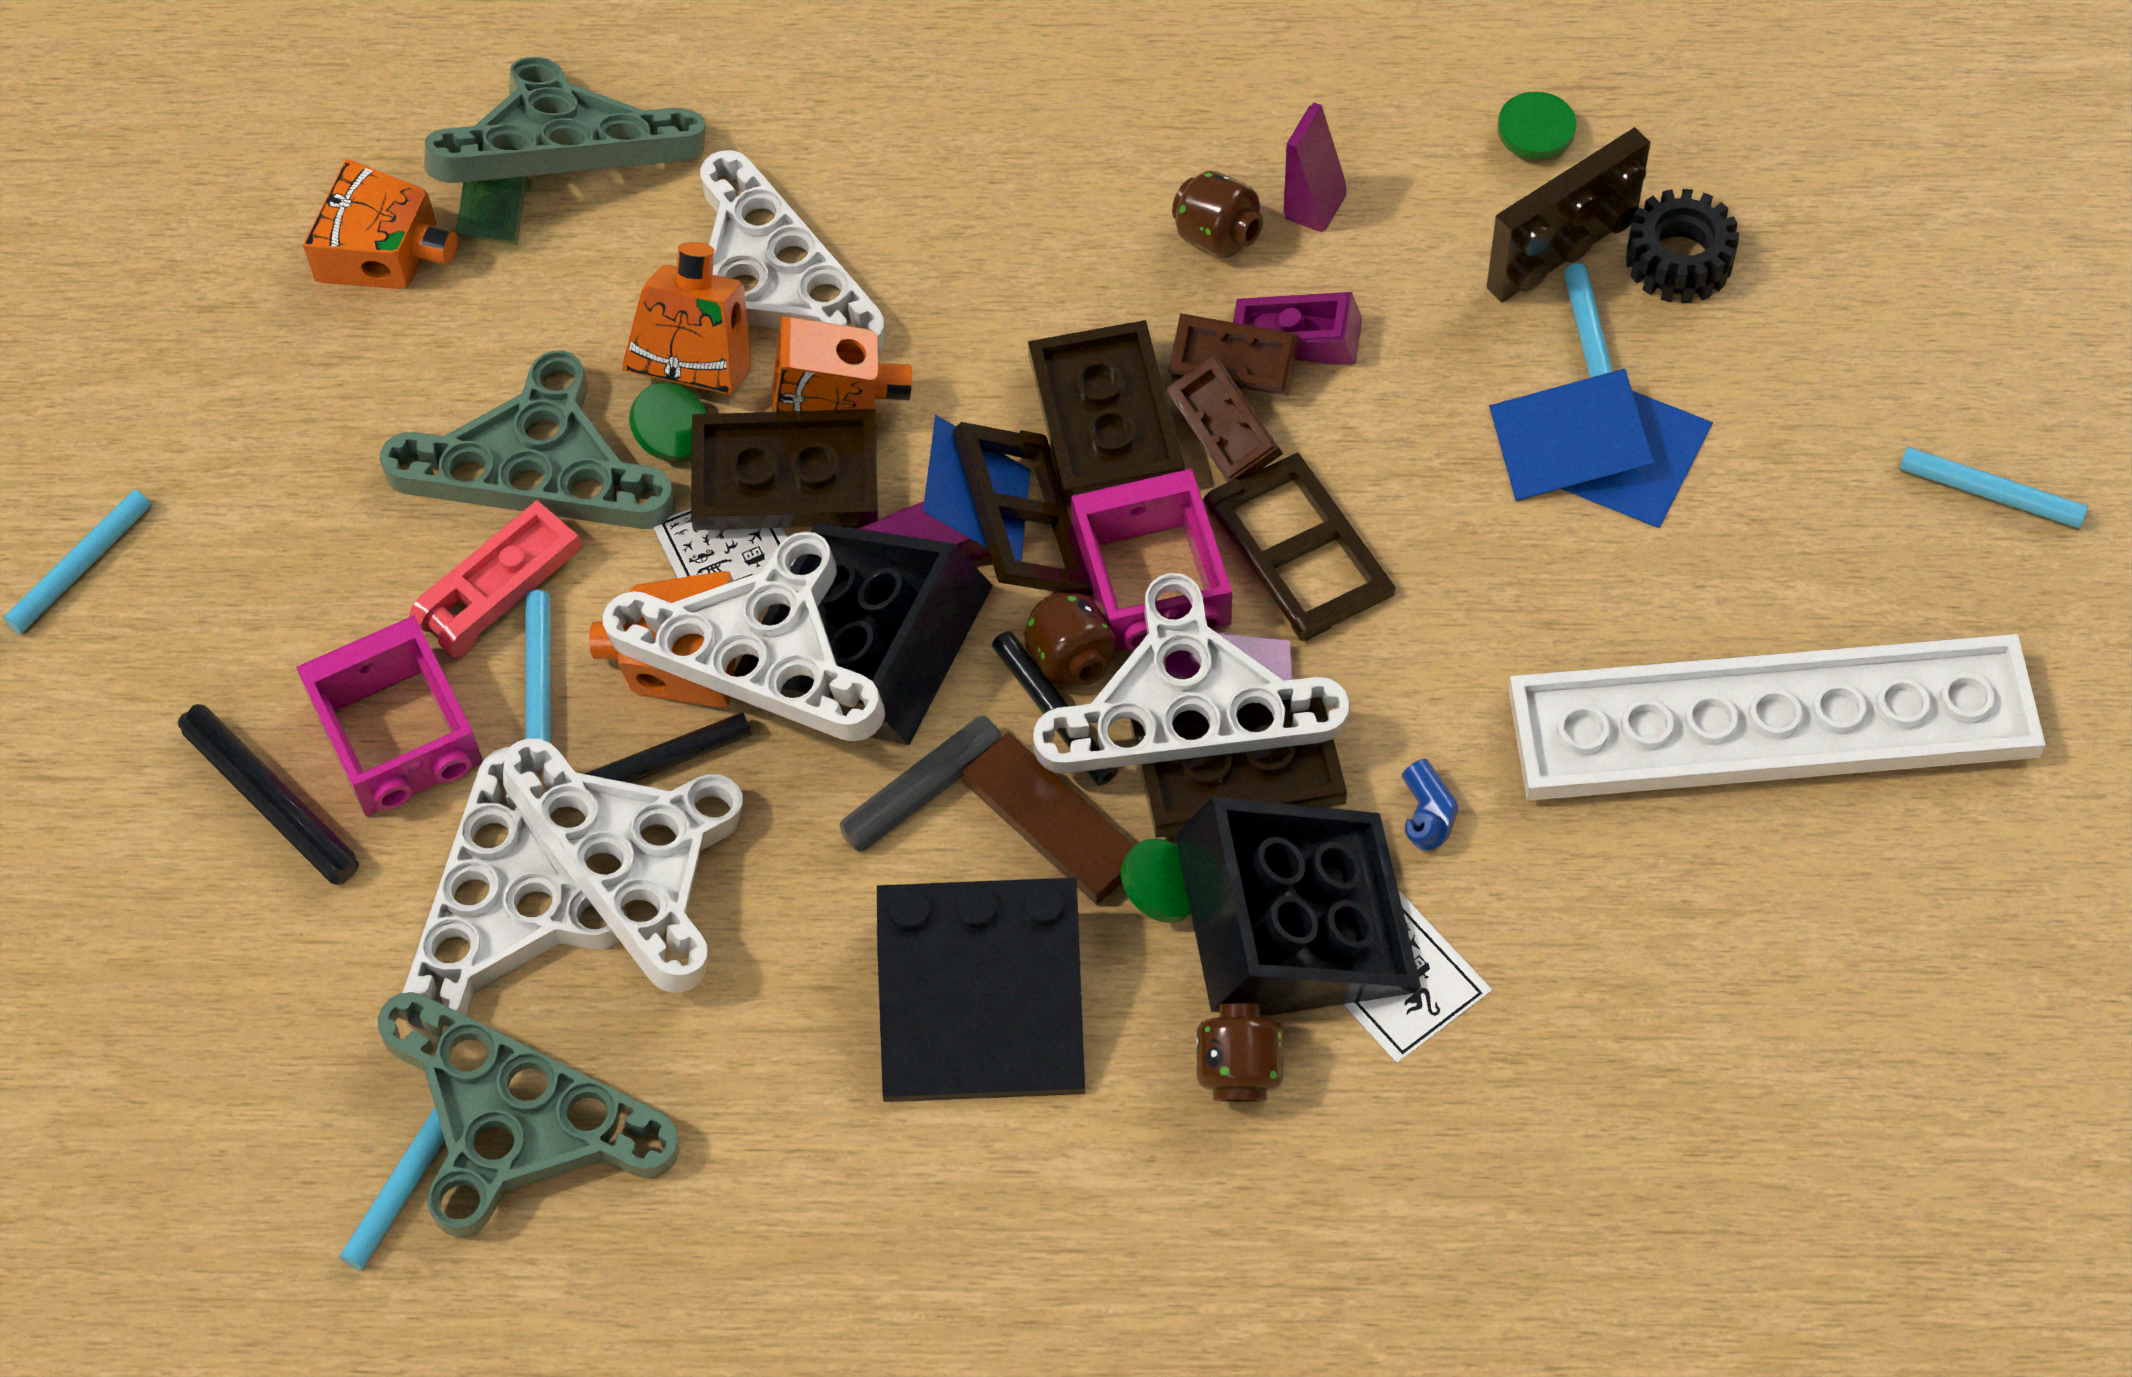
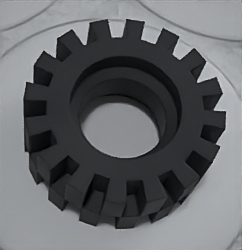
(1682, 219)

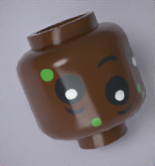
(1217, 213)
(1070, 637)
(1239, 1054)

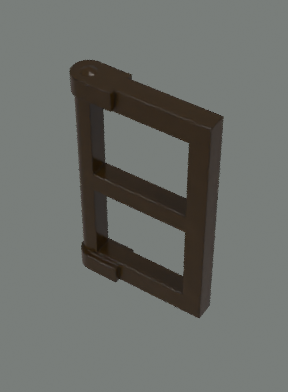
(992, 506)
(1334, 527)

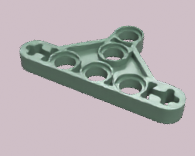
(559, 131)
(505, 450)
(541, 1129)

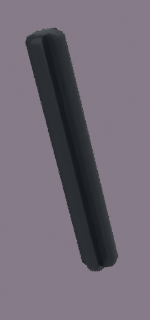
(268, 794)

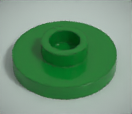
(1536, 125)
(663, 420)
(1156, 880)

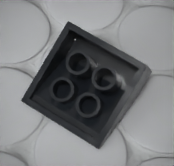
(890, 616)
(1294, 906)
(980, 989)

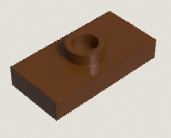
(1251, 354)
(1224, 420)

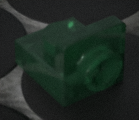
(492, 209)

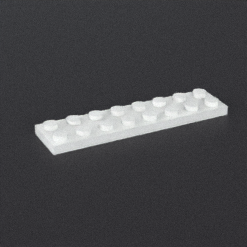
(1774, 717)

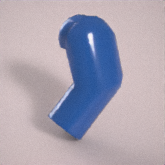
(1435, 810)

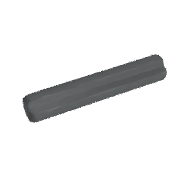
(918, 784)

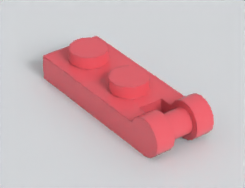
(495, 578)

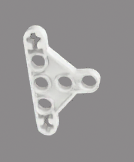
(753, 251)
(731, 628)
(1217, 691)
(613, 825)
(494, 928)

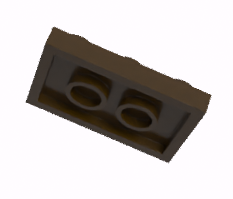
(1567, 215)
(1104, 408)
(784, 469)
(1276, 775)

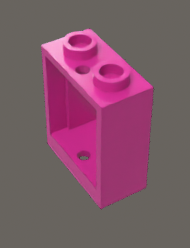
(1141, 510)
(390, 658)

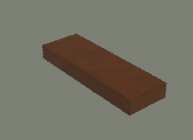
(1049, 816)

